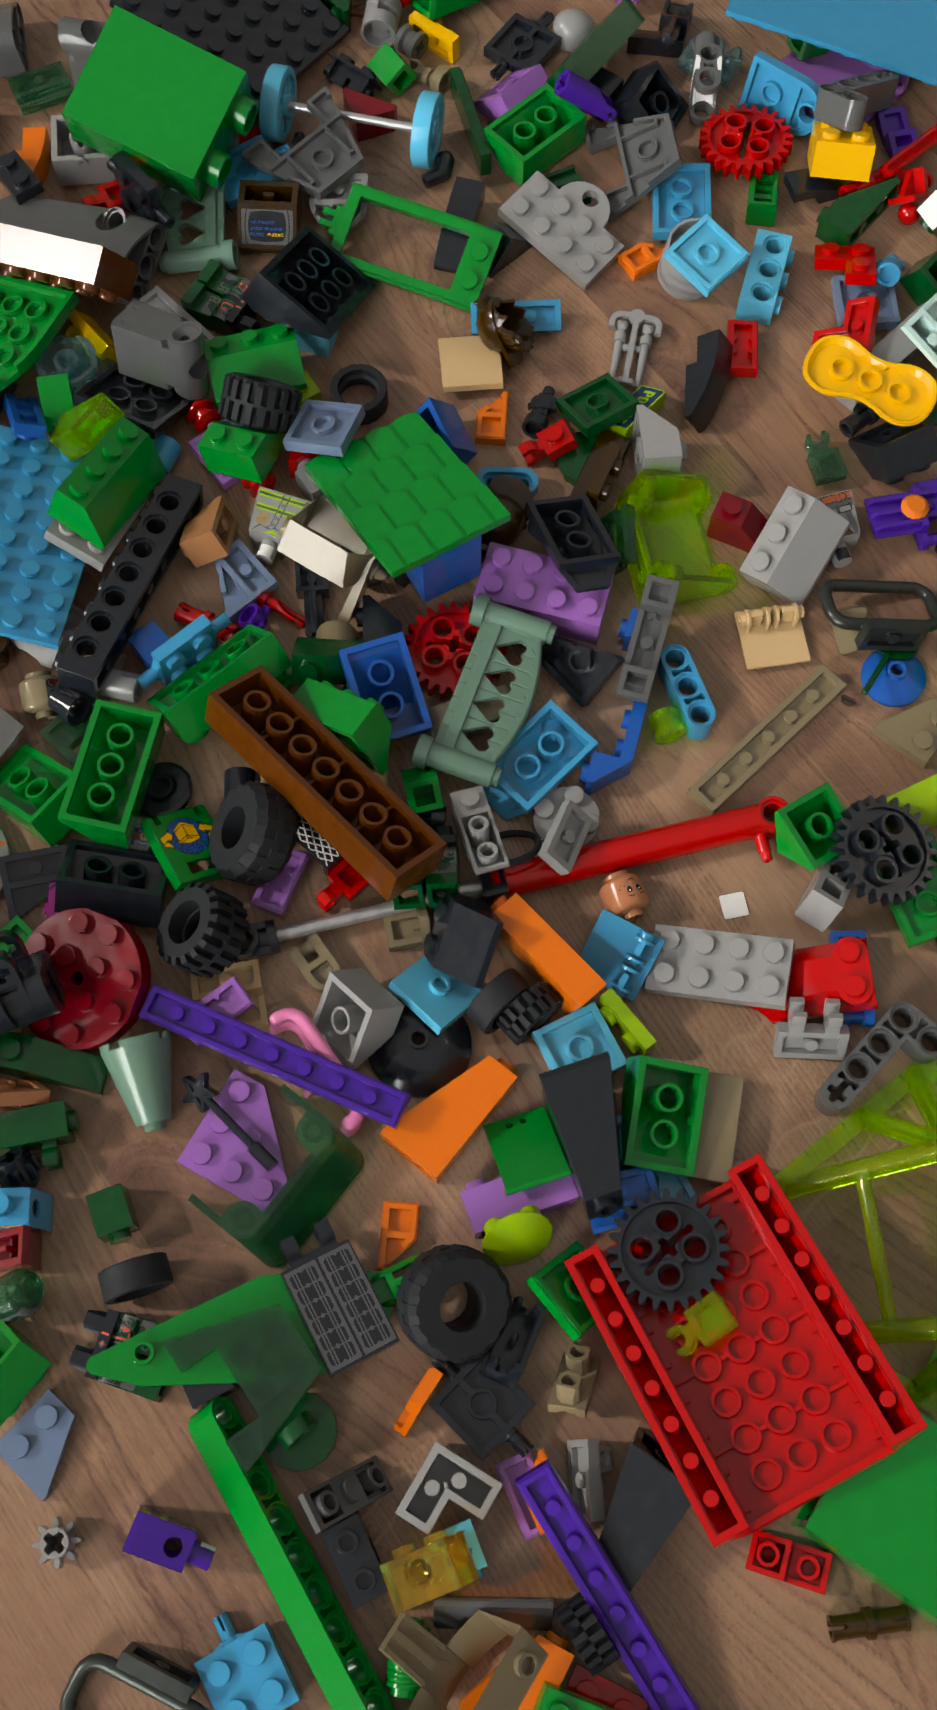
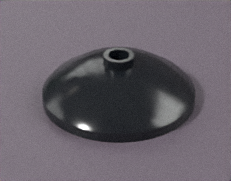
(423, 1067)

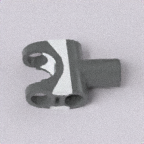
(706, 76)

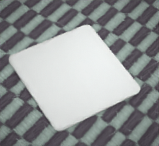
(733, 905)

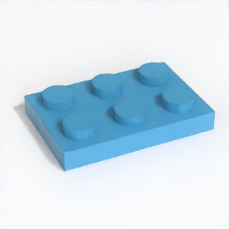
(681, 197)

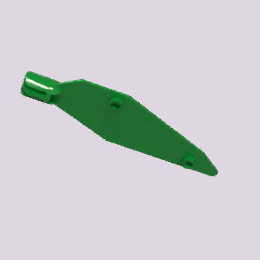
(262, 1292)

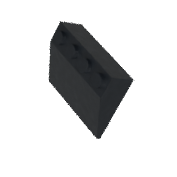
(308, 286)

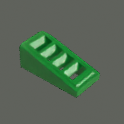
(762, 200)

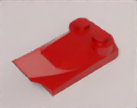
(830, 971)

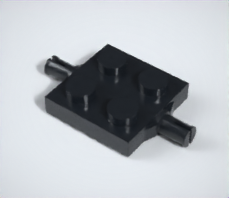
(522, 44)
(138, 190)
(481, 1408)

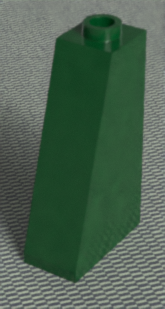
(601, 42)

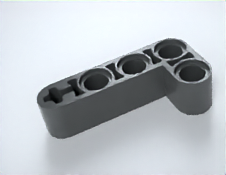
(849, 99)
(871, 1062)

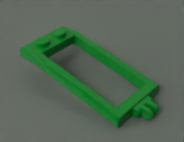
(472, 269)

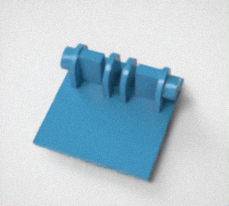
(621, 953)

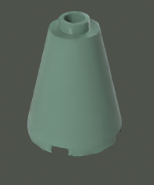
(143, 1077)

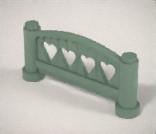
(208, 220)
(451, 749)

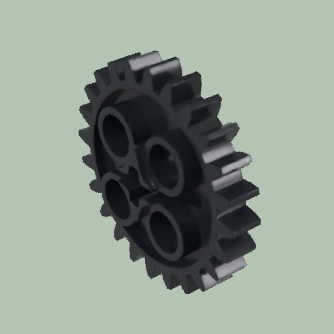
(883, 850)
(695, 1273)

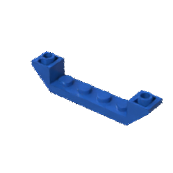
(606, 768)

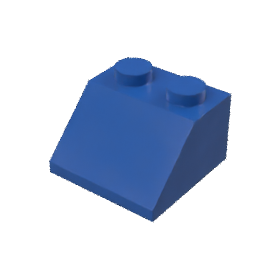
(445, 421)

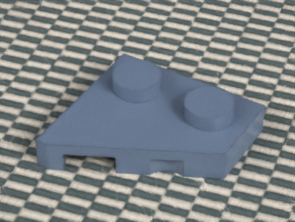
(242, 579)
(38, 1442)

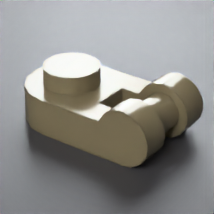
(317, 971)

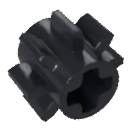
(19, 1169)

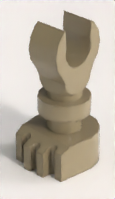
(437, 79)

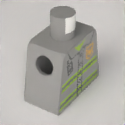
(267, 518)

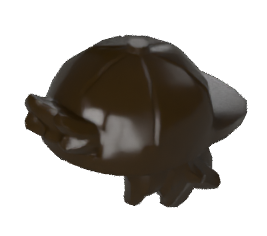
(504, 328)
(513, 496)

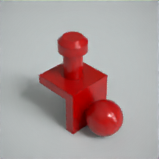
(912, 187)

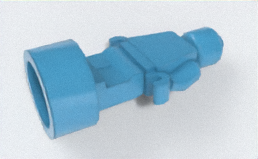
(889, 270)

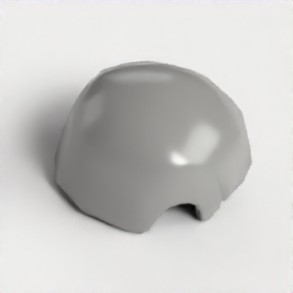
(572, 27)

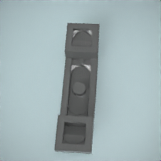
(647, 638)

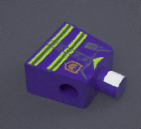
(152, 1530)

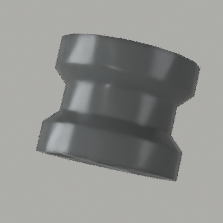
(411, 42)

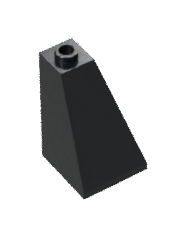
(585, 1121)
(643, 1508)

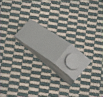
(824, 896)

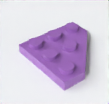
(223, 1158)

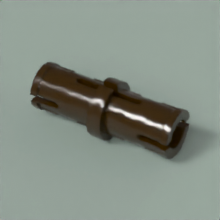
(868, 1623)

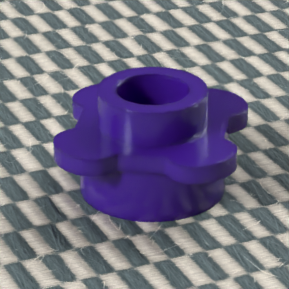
(254, 615)

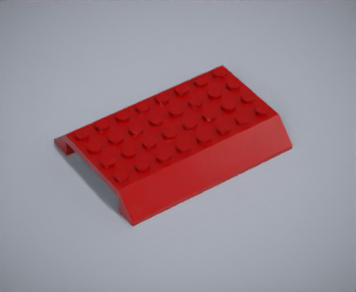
(778, 1401)

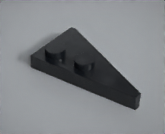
(579, 667)

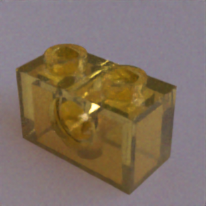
(449, 1564)

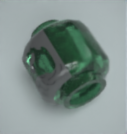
(20, 1295)

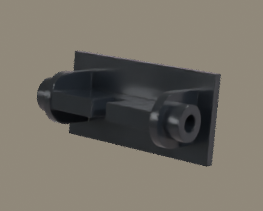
(344, 69)

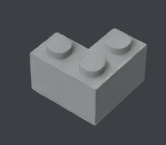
(446, 1478)

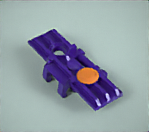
(905, 513)

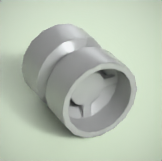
(381, 22)

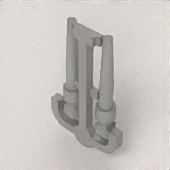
(636, 318)

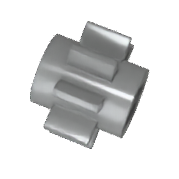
(47, 1543)

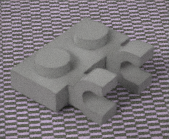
(811, 1040)

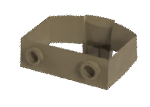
(326, 558)
(441, 1667)

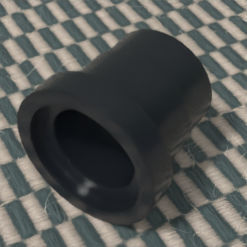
(71, 706)

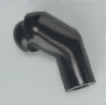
(442, 171)

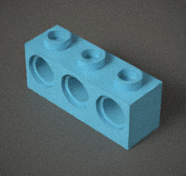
(765, 277)

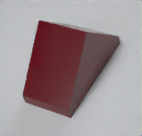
(368, 105)
(20, 1248)

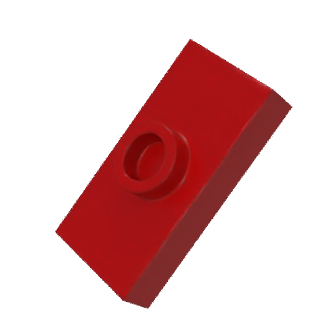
(744, 338)

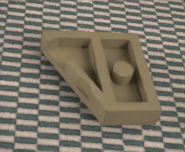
(911, 732)

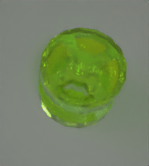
(667, 725)

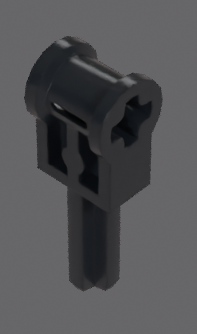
(674, 21)
(312, 589)

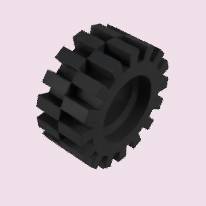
(529, 1012)
(586, 1634)

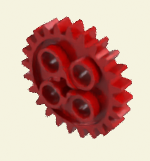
(766, 147)
(445, 675)

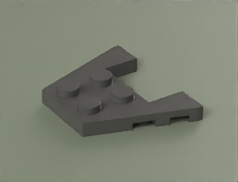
(647, 156)
(320, 159)

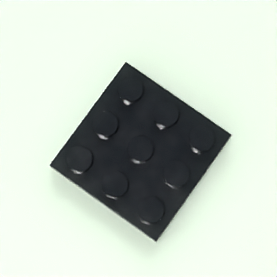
(142, 403)

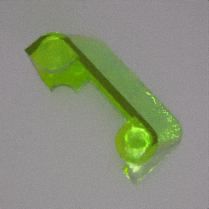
(672, 535)

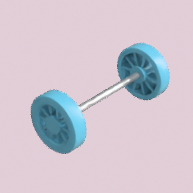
(279, 105)

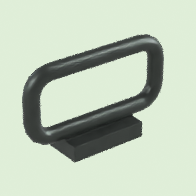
(881, 632)
(142, 1671)

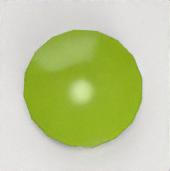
(516, 1236)

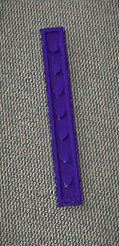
(275, 1056)
(604, 1589)

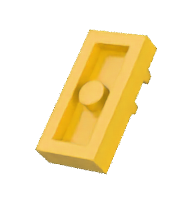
(441, 40)
(87, 327)

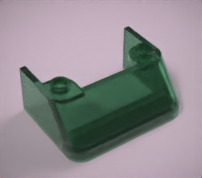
(304, 1199)

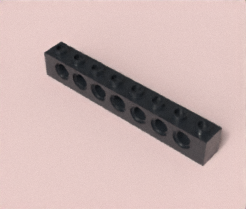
(144, 563)

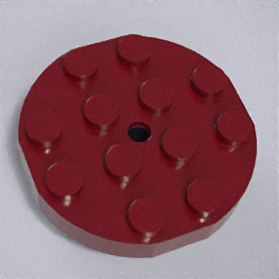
(101, 974)

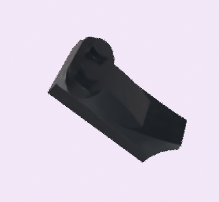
(574, 540)

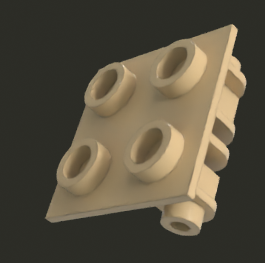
(772, 636)

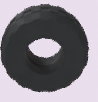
(253, 834)
(481, 1320)

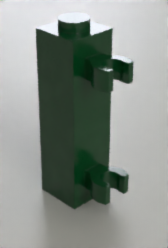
(40, 1128)

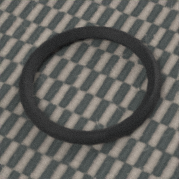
(526, 834)

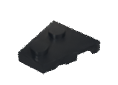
(28, 876)

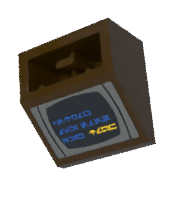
(268, 215)

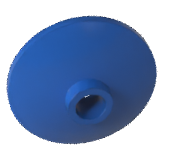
(894, 689)

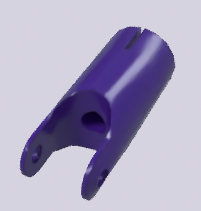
(584, 95)

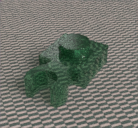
(824, 463)

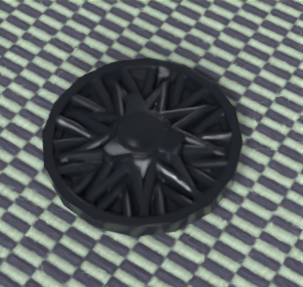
(168, 790)

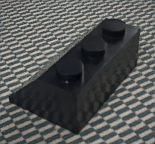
(112, 881)

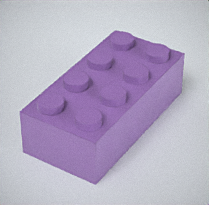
(536, 587)

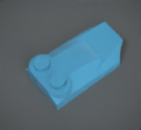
(539, 760)

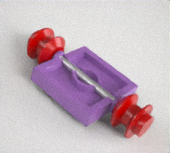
(202, 414)

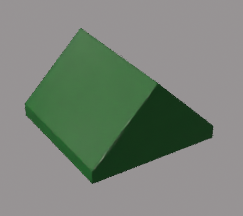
(806, 825)

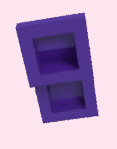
(894, 129)

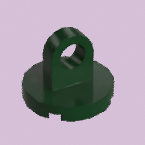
(305, 1436)

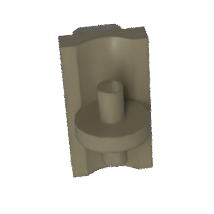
(575, 1381)

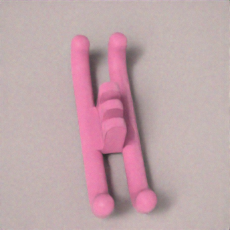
(298, 1022)

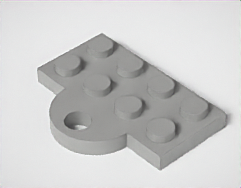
(564, 227)

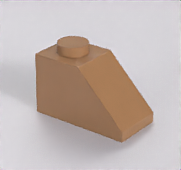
(209, 533)

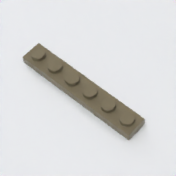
(766, 740)

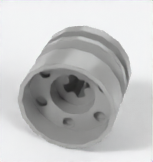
(670, 279)

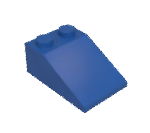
(387, 674)

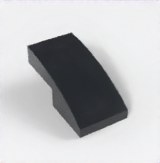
(804, 187)

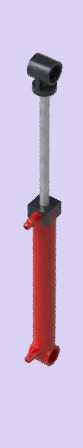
(592, 861)

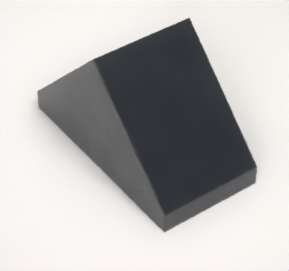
(511, 247)

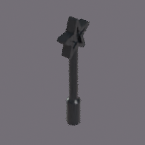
(203, 1096)

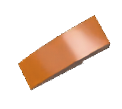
(36, 151)

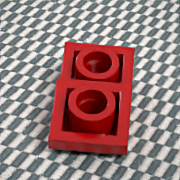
(789, 1561)

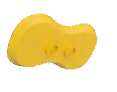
(846, 369)

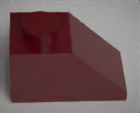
(736, 522)

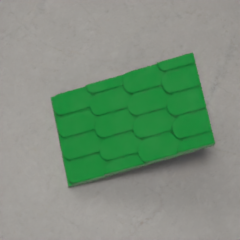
(412, 503)

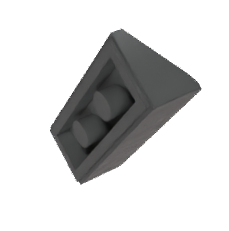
(528, 1612)

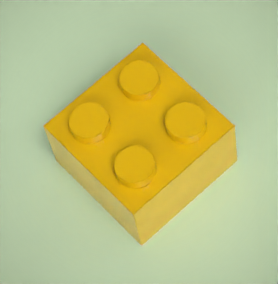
(841, 153)

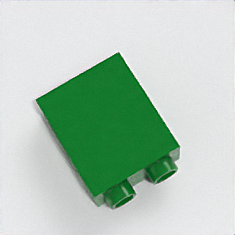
(160, 104)
(886, 1523)

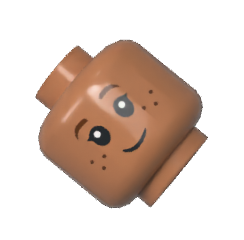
(624, 895)

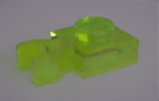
(708, 1322)

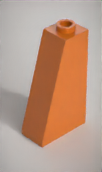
(546, 953)
(448, 1120)

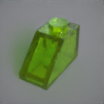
(85, 426)

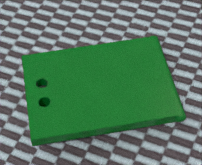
(526, 1152)

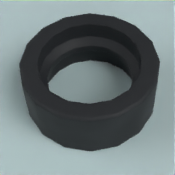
(362, 374)
(495, 999)
(135, 1278)

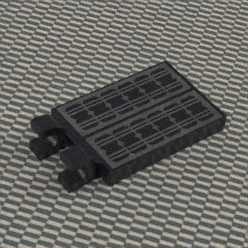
(336, 1301)

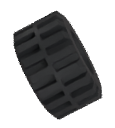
(259, 402)
(202, 930)

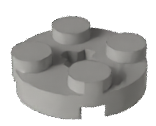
(548, 808)

